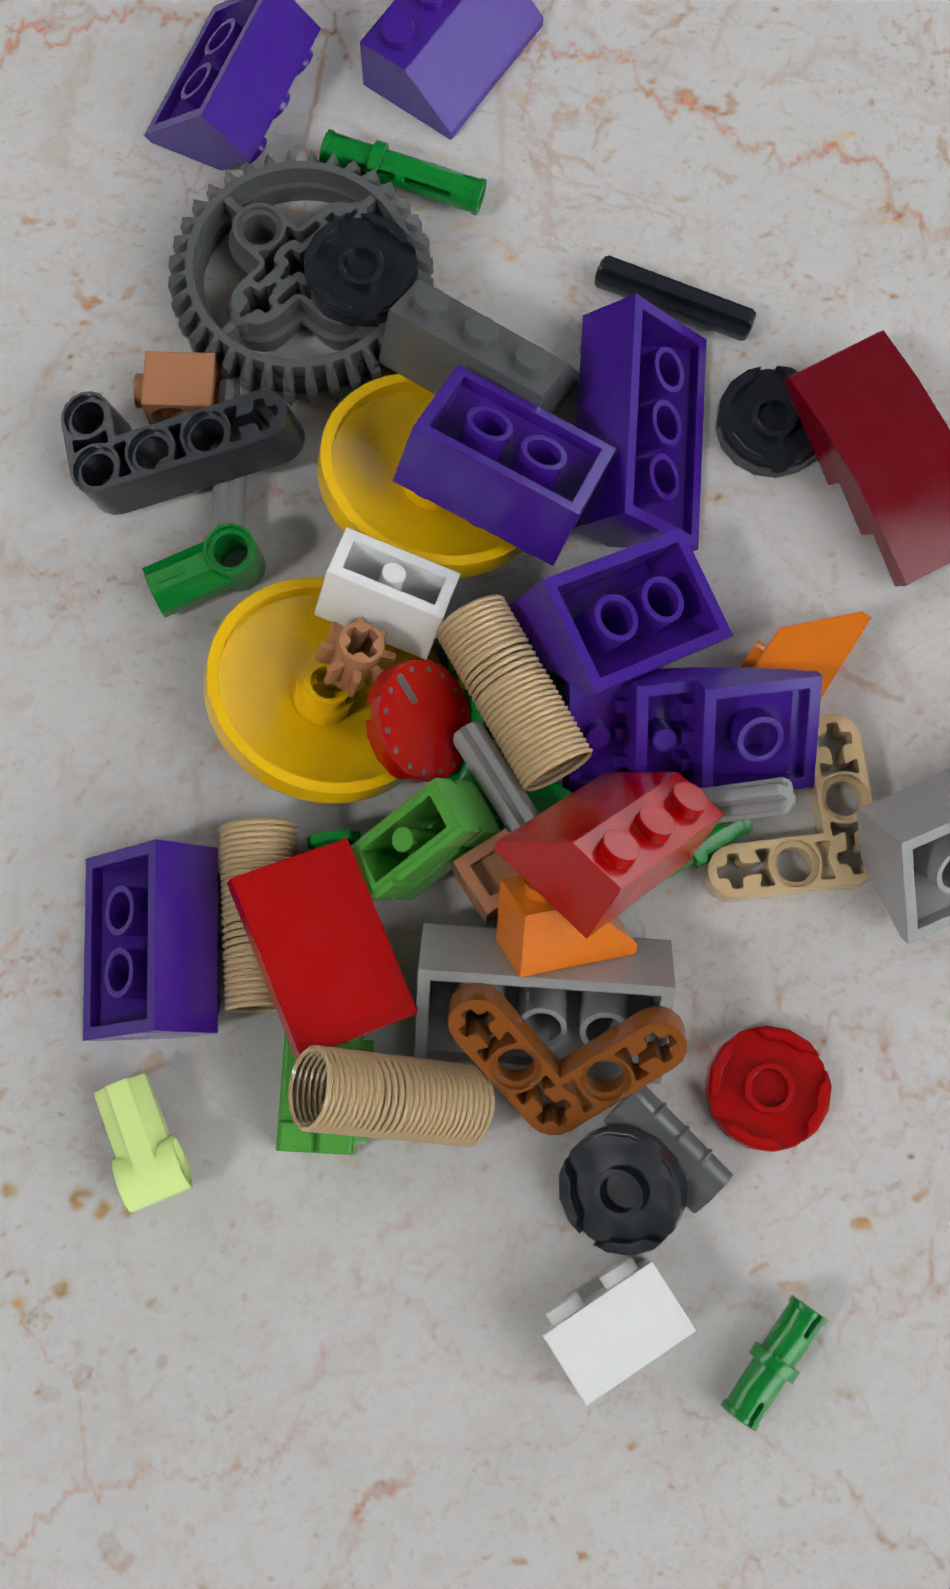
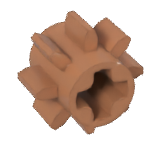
(354, 655)

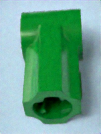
(198, 570)

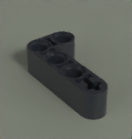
(255, 432)

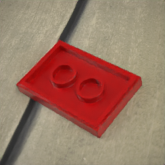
(321, 947)

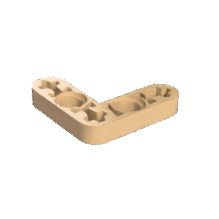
(819, 848)

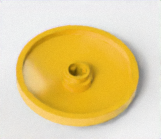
(356, 483)
(278, 712)

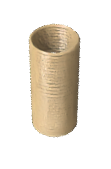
(522, 704)
(244, 848)
(400, 1096)

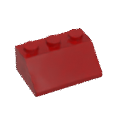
(610, 843)

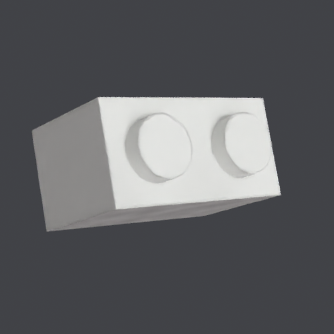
(387, 590)
(615, 1328)

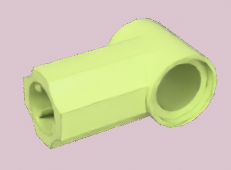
(147, 1158)

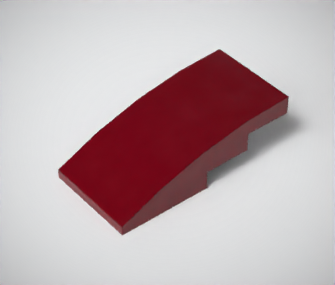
(884, 448)

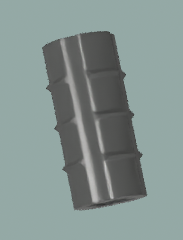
(701, 1168)

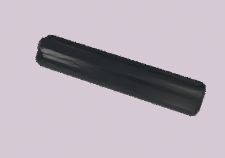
(676, 298)

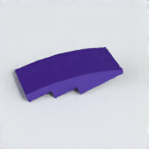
(703, 724)

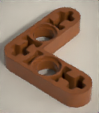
(569, 1076)

